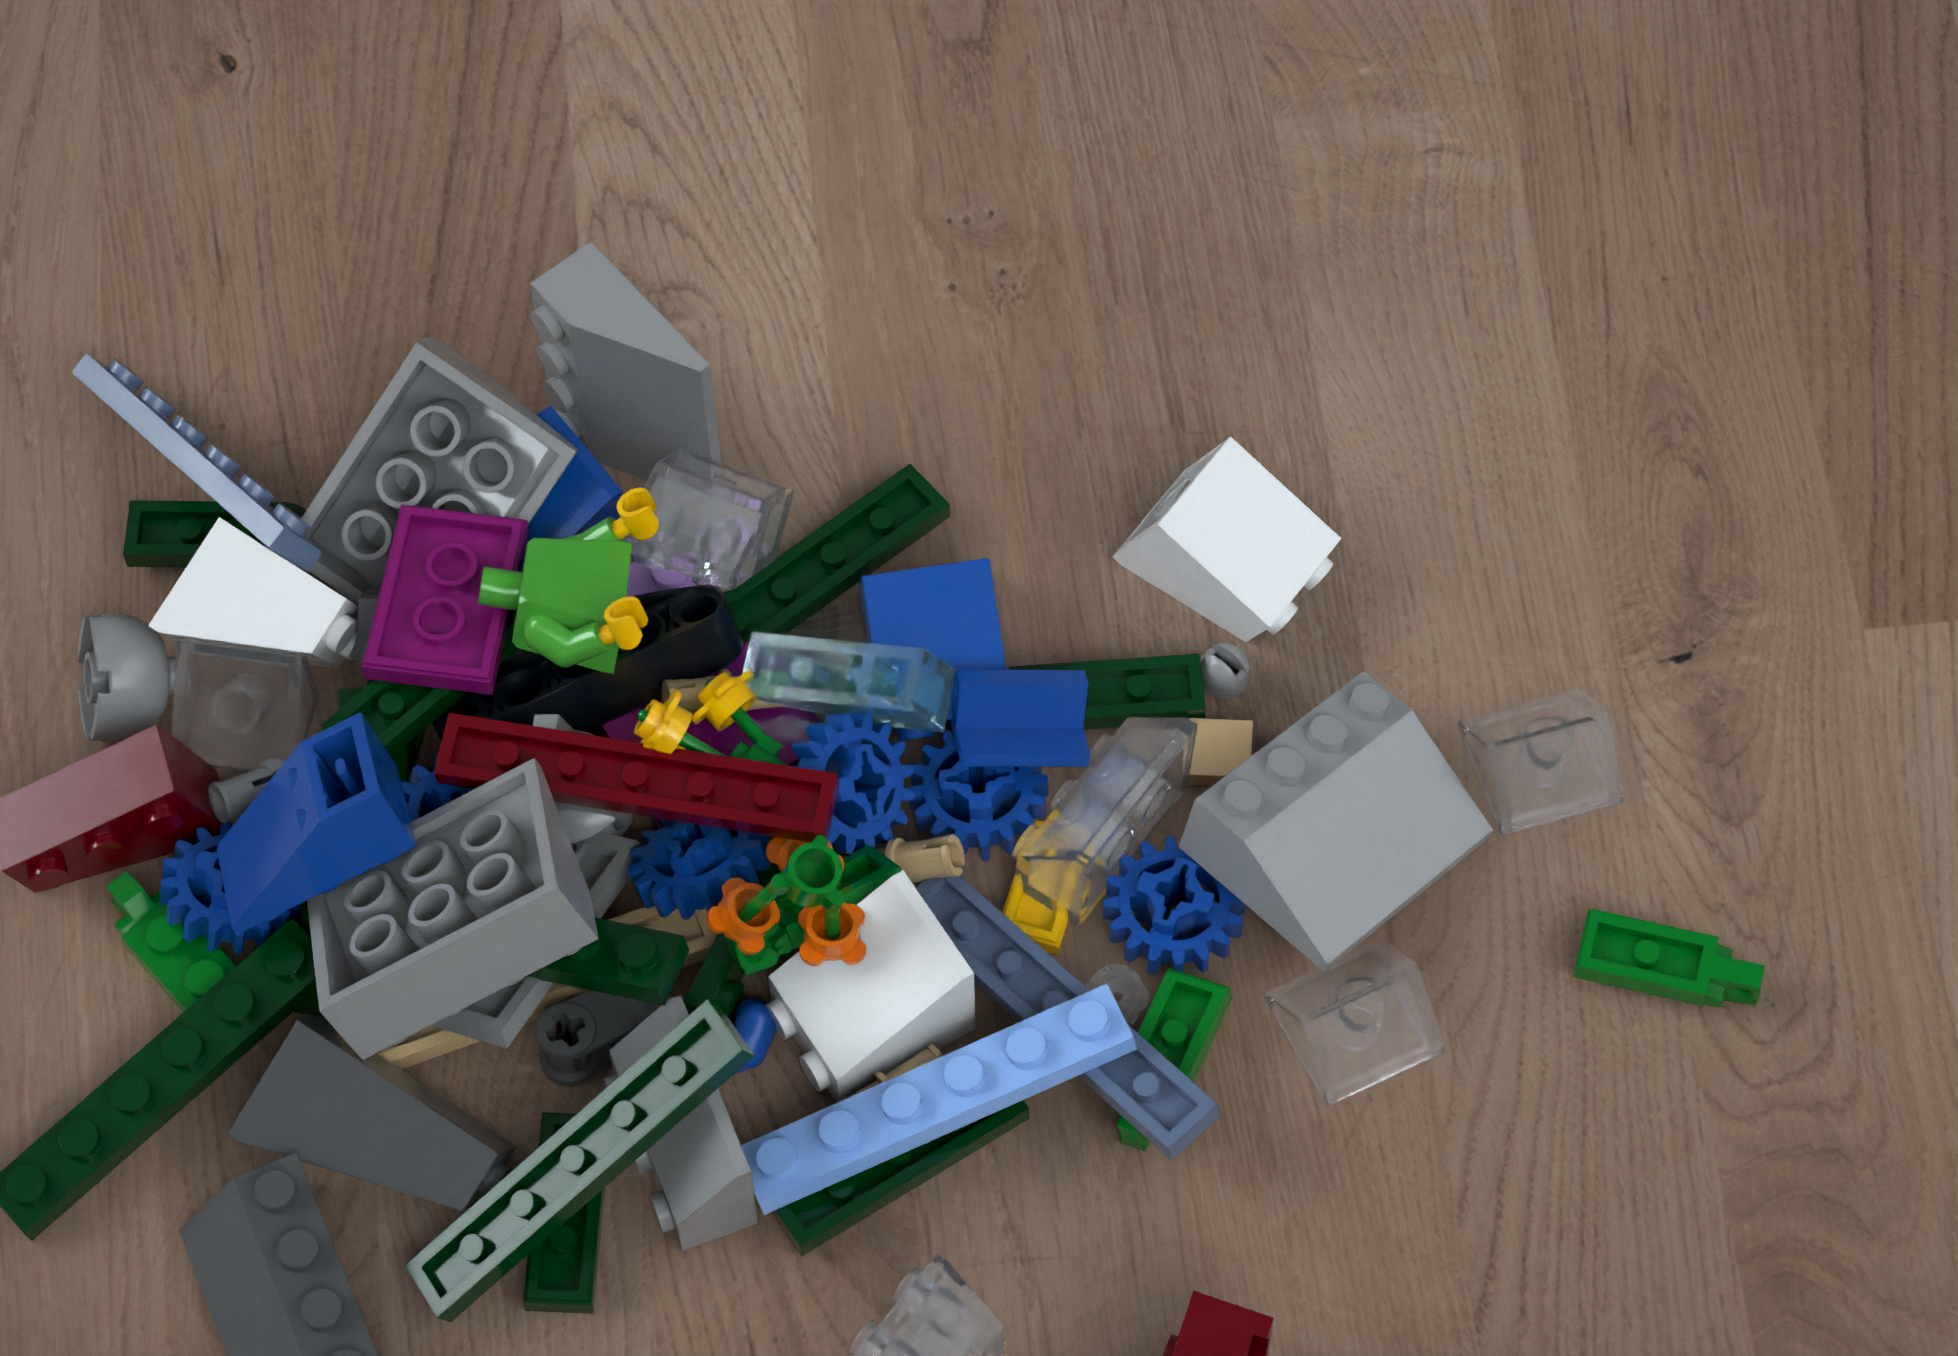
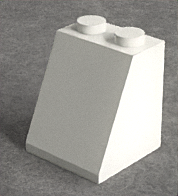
(1231, 543)
(257, 599)
(885, 1008)

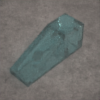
(837, 676)

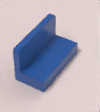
(1020, 718)

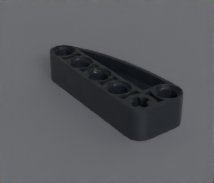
(685, 638)

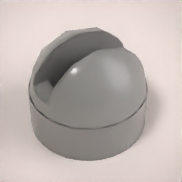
(1218, 677)

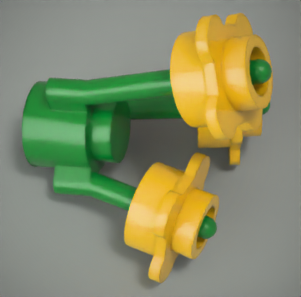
(724, 703)

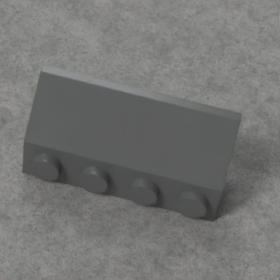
(274, 1268)

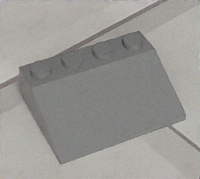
(620, 368)
(437, 442)
(1336, 822)
(454, 917)

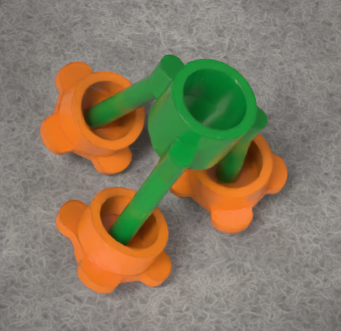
(809, 880)

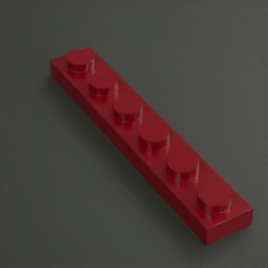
(644, 781)

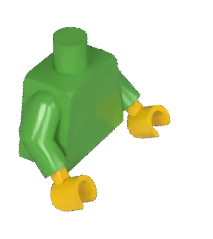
(575, 590)

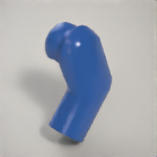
(756, 1028)

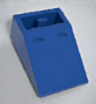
(315, 824)

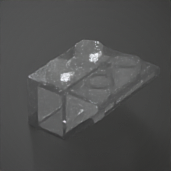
(712, 521)
(933, 1317)

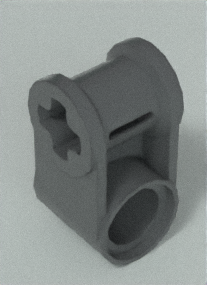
(592, 1027)

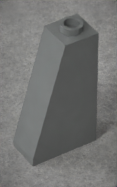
(369, 1121)

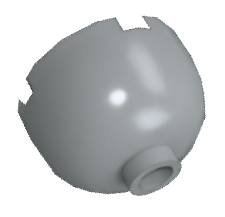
(123, 676)

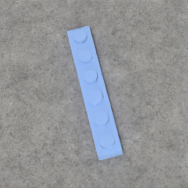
(937, 1098)

